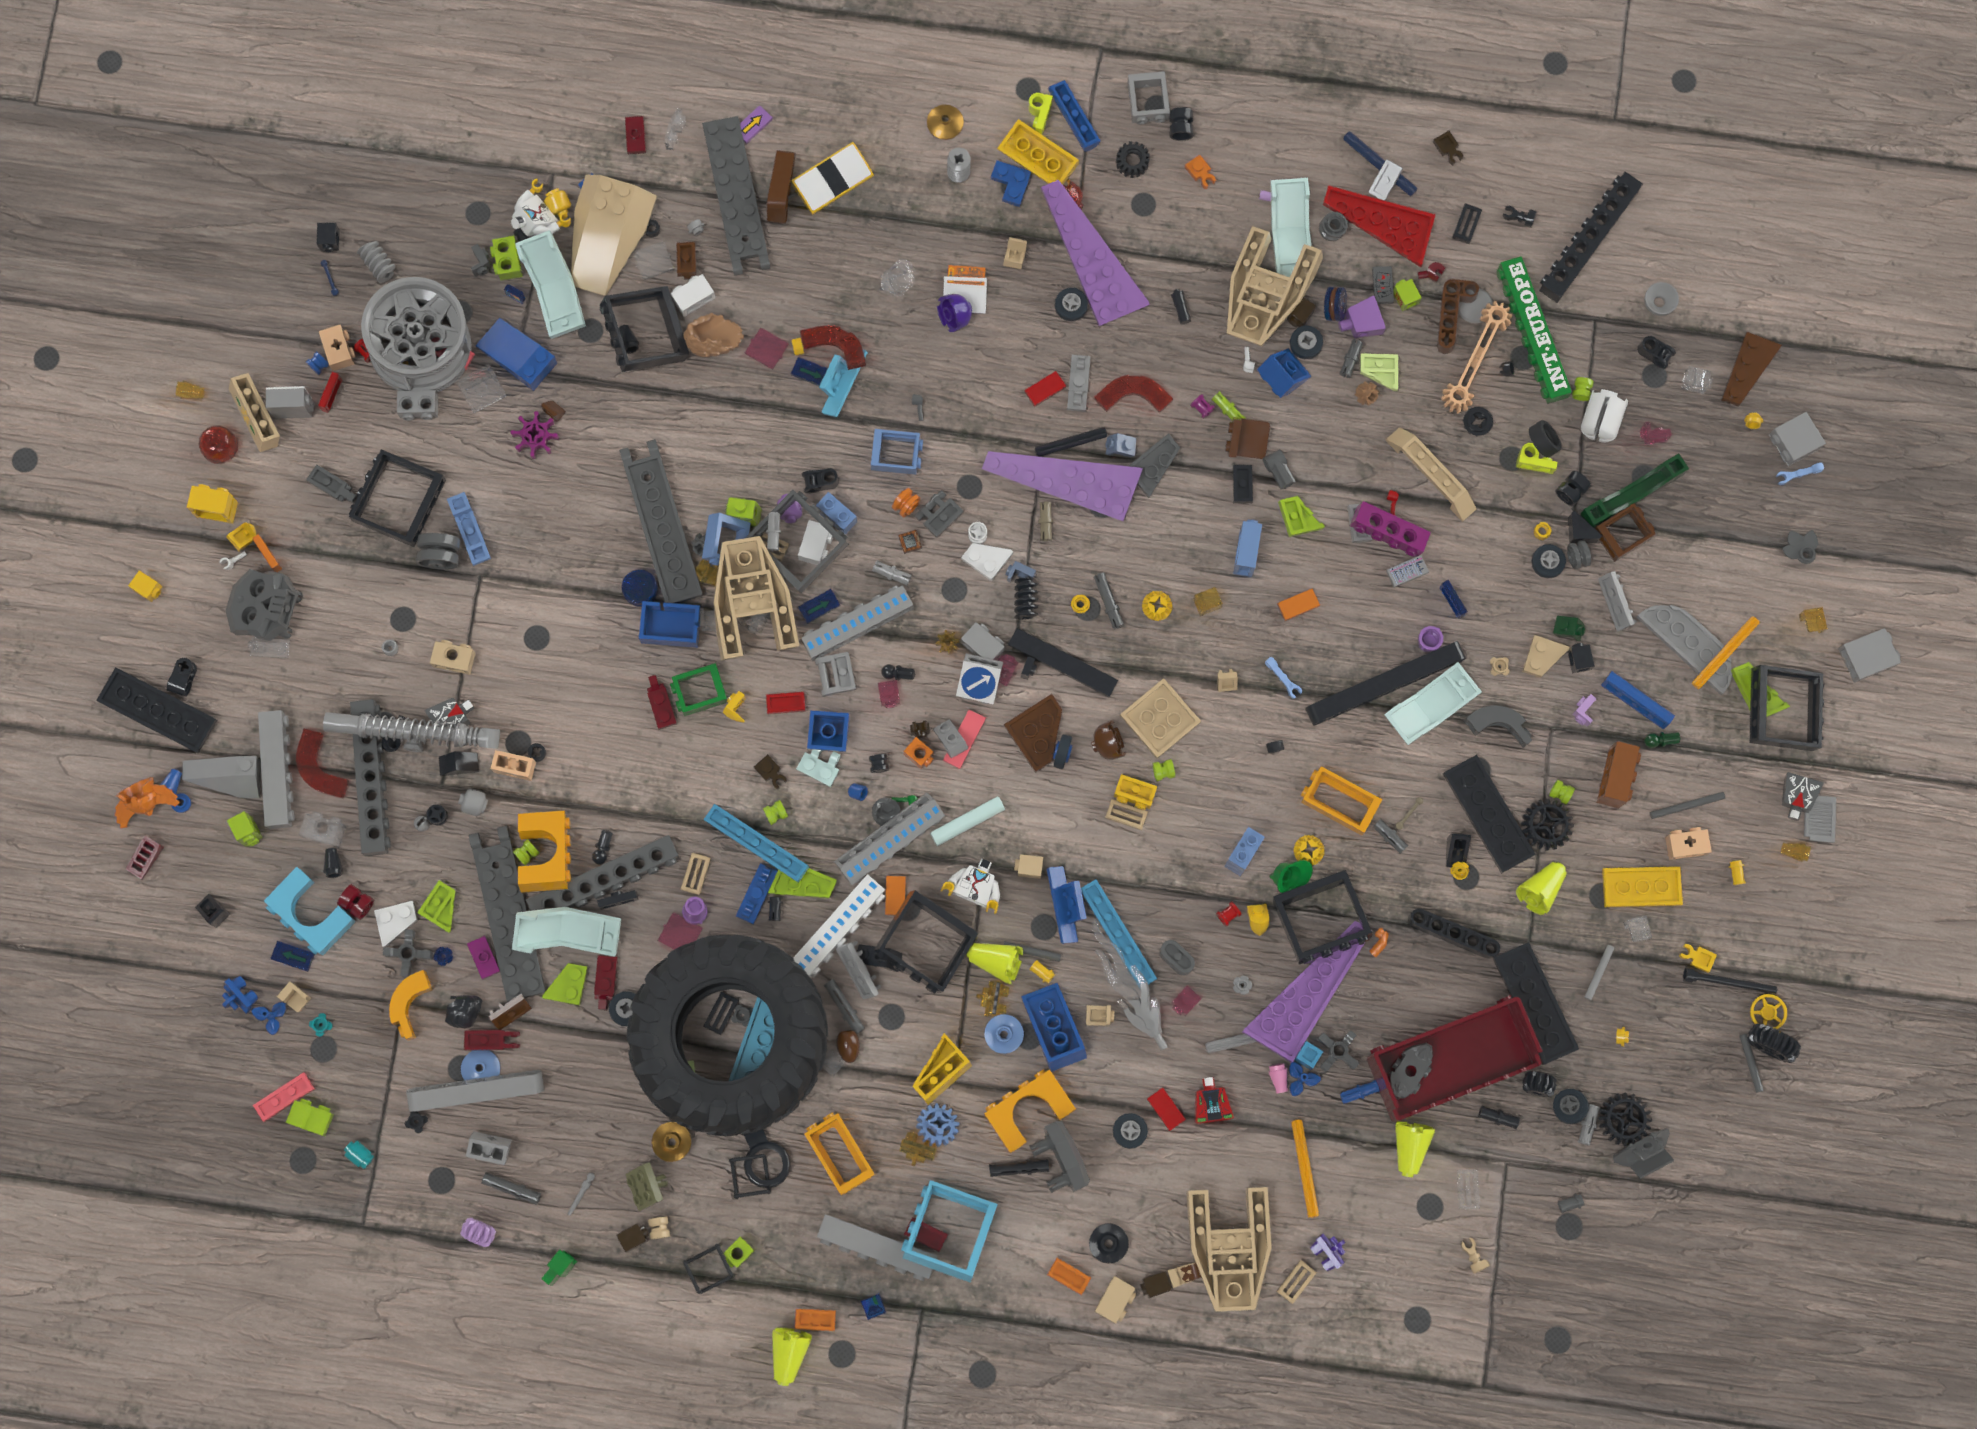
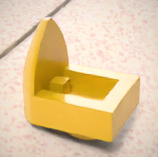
(242, 535)
(734, 703)
(1258, 918)

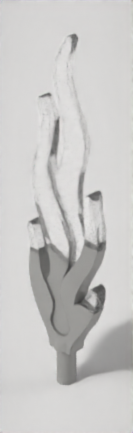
(1145, 1017)

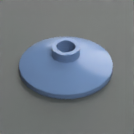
(1004, 1023)
(487, 1059)

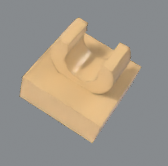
(1227, 681)

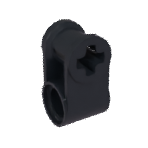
(1657, 351)
(818, 480)
(181, 679)

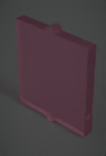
(766, 348)
(678, 932)

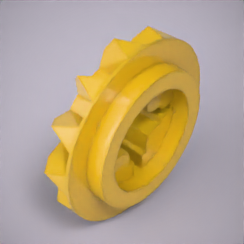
(1161, 613)
(1312, 841)

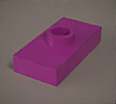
(483, 957)

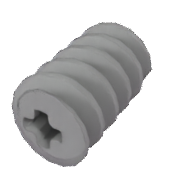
(958, 165)
(376, 261)

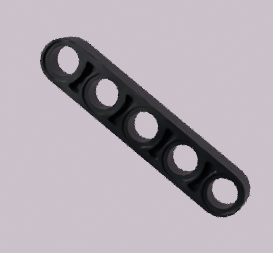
(1463, 933)

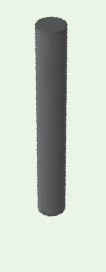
(1037, 952)
(1751, 1063)

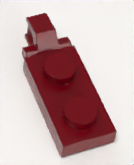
(660, 704)
(605, 980)

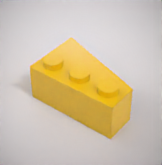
(941, 1070)

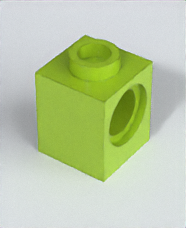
(747, 1252)

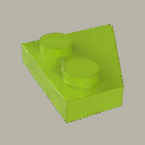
(1297, 517)
(439, 906)
(568, 985)

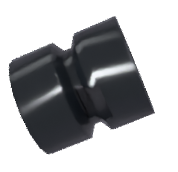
(1181, 126)
(1573, 488)

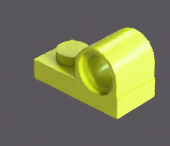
(1041, 113)
(1534, 463)

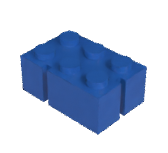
(671, 627)

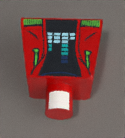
(1211, 1103)

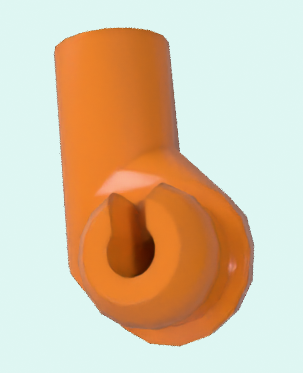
(1381, 943)

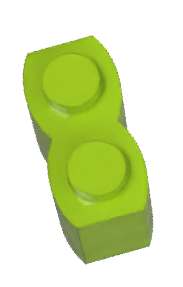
(310, 1118)

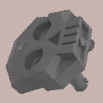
(271, 607)
(1067, 1155)

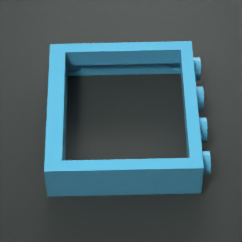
(963, 1199)

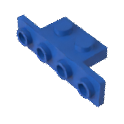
(1067, 904)

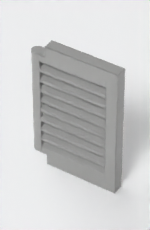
(1821, 820)

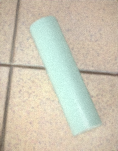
(967, 821)

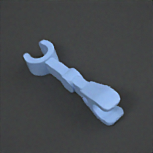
(1816, 468)
(1272, 665)

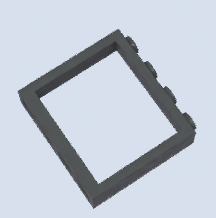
(761, 528)

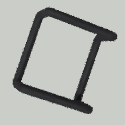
(732, 1160)
(686, 1262)

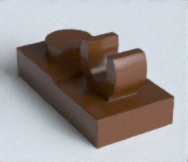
(686, 259)
(510, 1012)

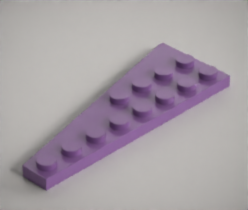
(1101, 275)
(1087, 484)
(1293, 1014)

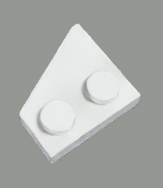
(986, 559)
(394, 920)

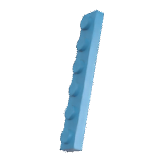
(756, 843)
(1116, 929)

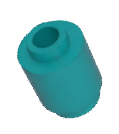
(358, 1154)

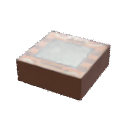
(910, 541)

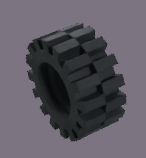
(1128, 169)

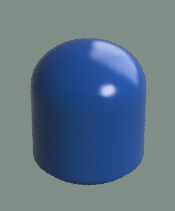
(855, 791)

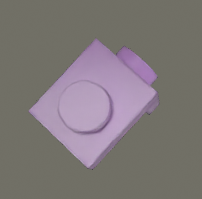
(1583, 704)

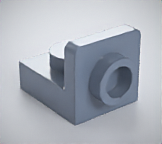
(1022, 570)

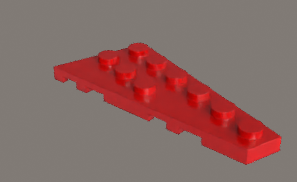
(1393, 224)

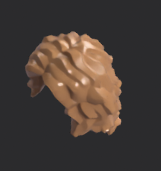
(712, 335)

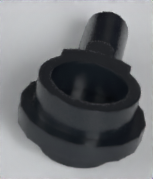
(390, 745)

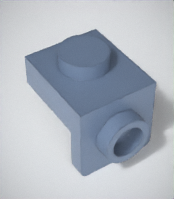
(1121, 445)

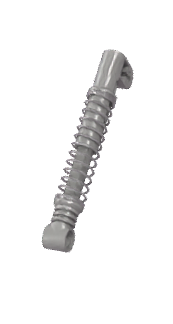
(406, 729)

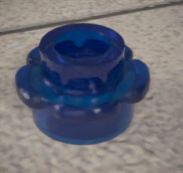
(448, 956)

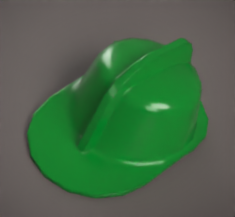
(1291, 875)

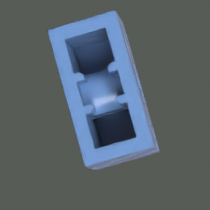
(837, 513)

